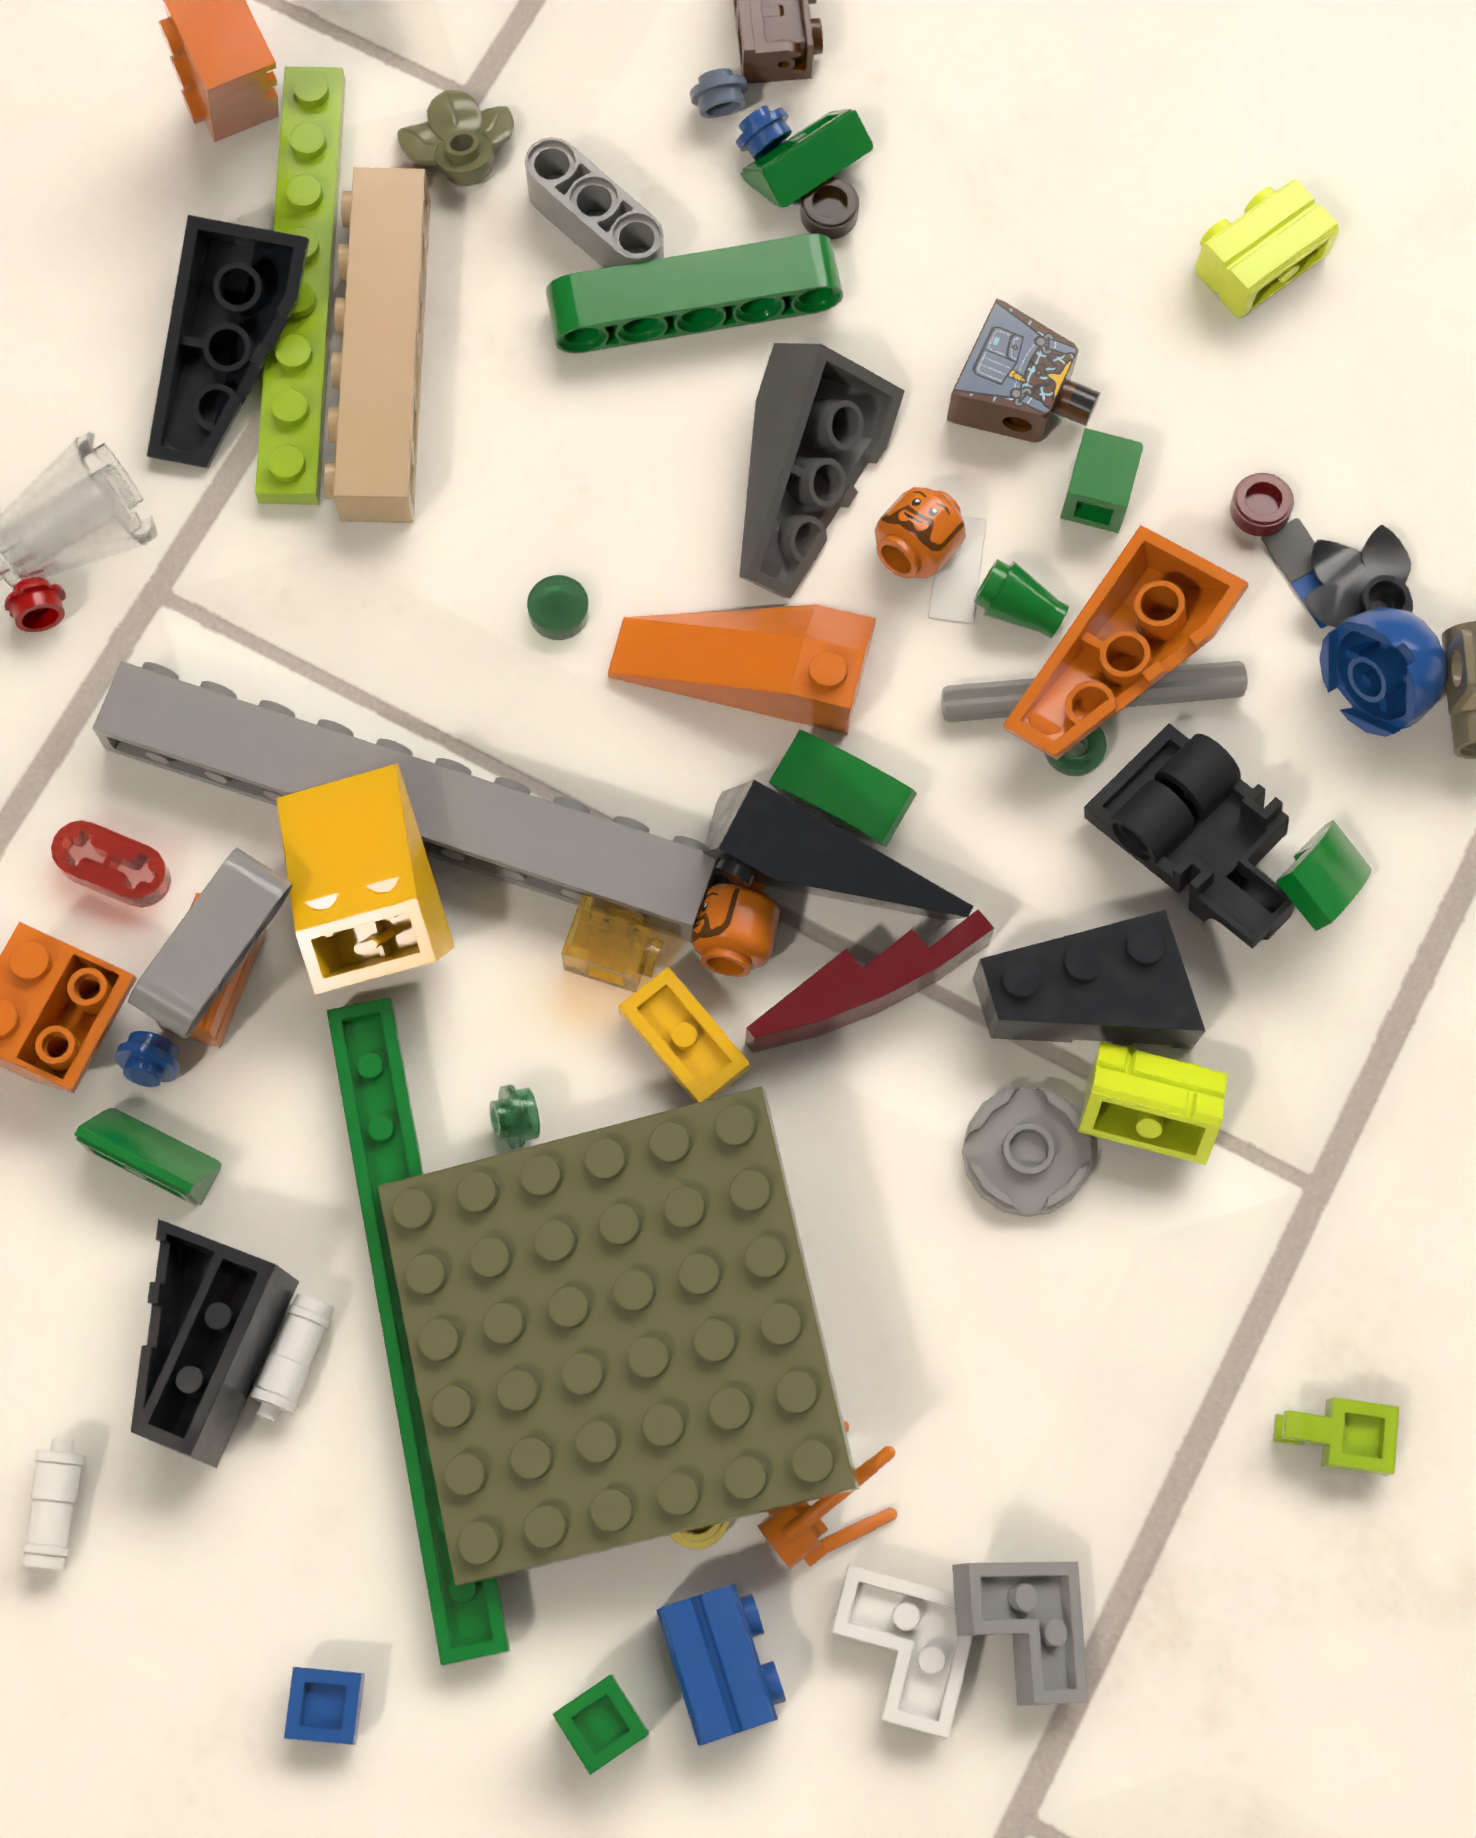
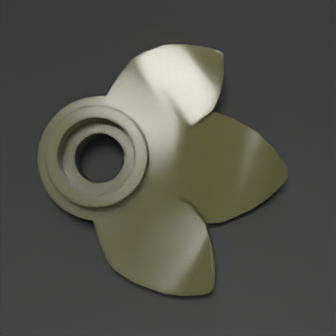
(458, 137)

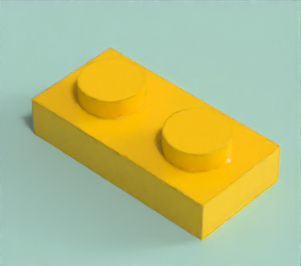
(684, 1037)

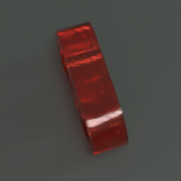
(105, 876)

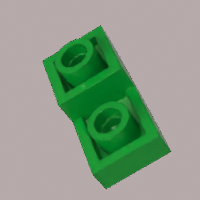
(843, 787)
(1325, 876)

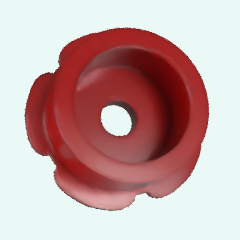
(36, 604)

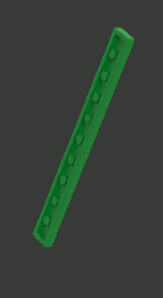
(386, 1150)

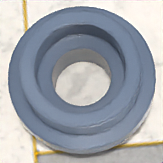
(719, 93)

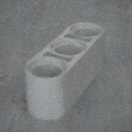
(588, 189)
(210, 943)

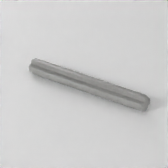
(1180, 685)

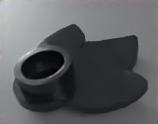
(1356, 578)

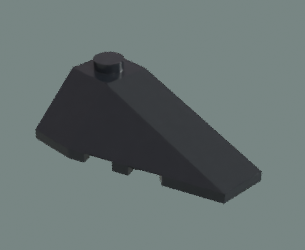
(224, 321)
(787, 847)

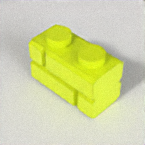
(1265, 247)
(1153, 1102)

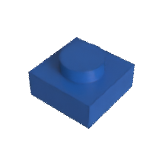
(324, 1705)

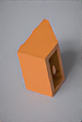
(55, 1007)

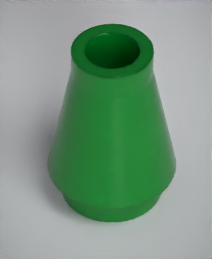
(1019, 599)

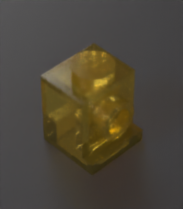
(610, 947)

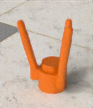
(796, 1528)

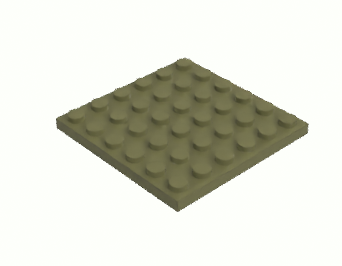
(615, 1338)

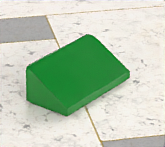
(809, 157)
(149, 1154)

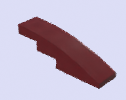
(848, 993)

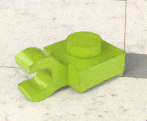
(1352, 1434)

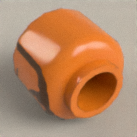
(919, 533)
(735, 928)

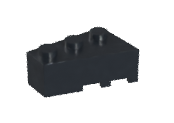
(1093, 985)
(205, 1341)

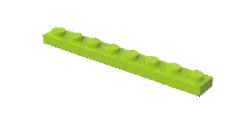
(298, 364)

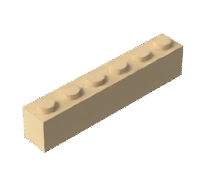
(380, 346)

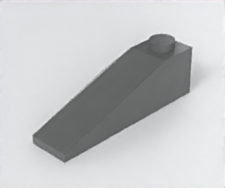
(811, 441)

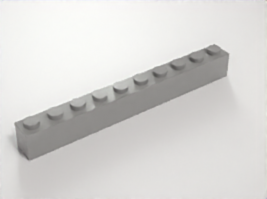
(460, 817)

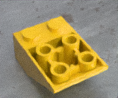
(360, 880)

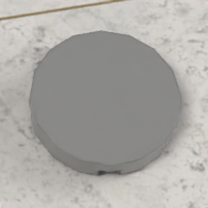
(1026, 1151)

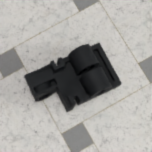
(1198, 824)

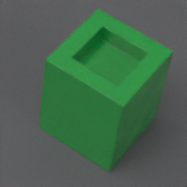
(1102, 480)
(601, 1724)

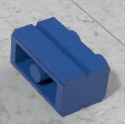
(719, 1663)

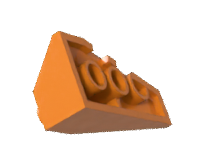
(1132, 632)
(766, 661)

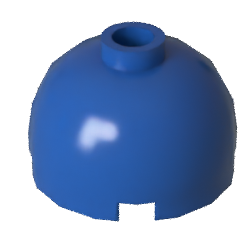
(1385, 668)

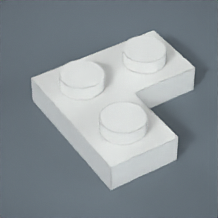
(922, 1630)

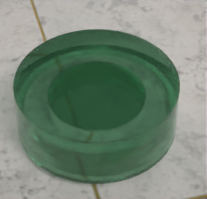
(558, 607)

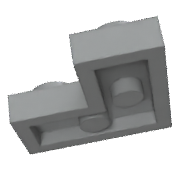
(1043, 1614)

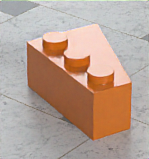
(221, 64)

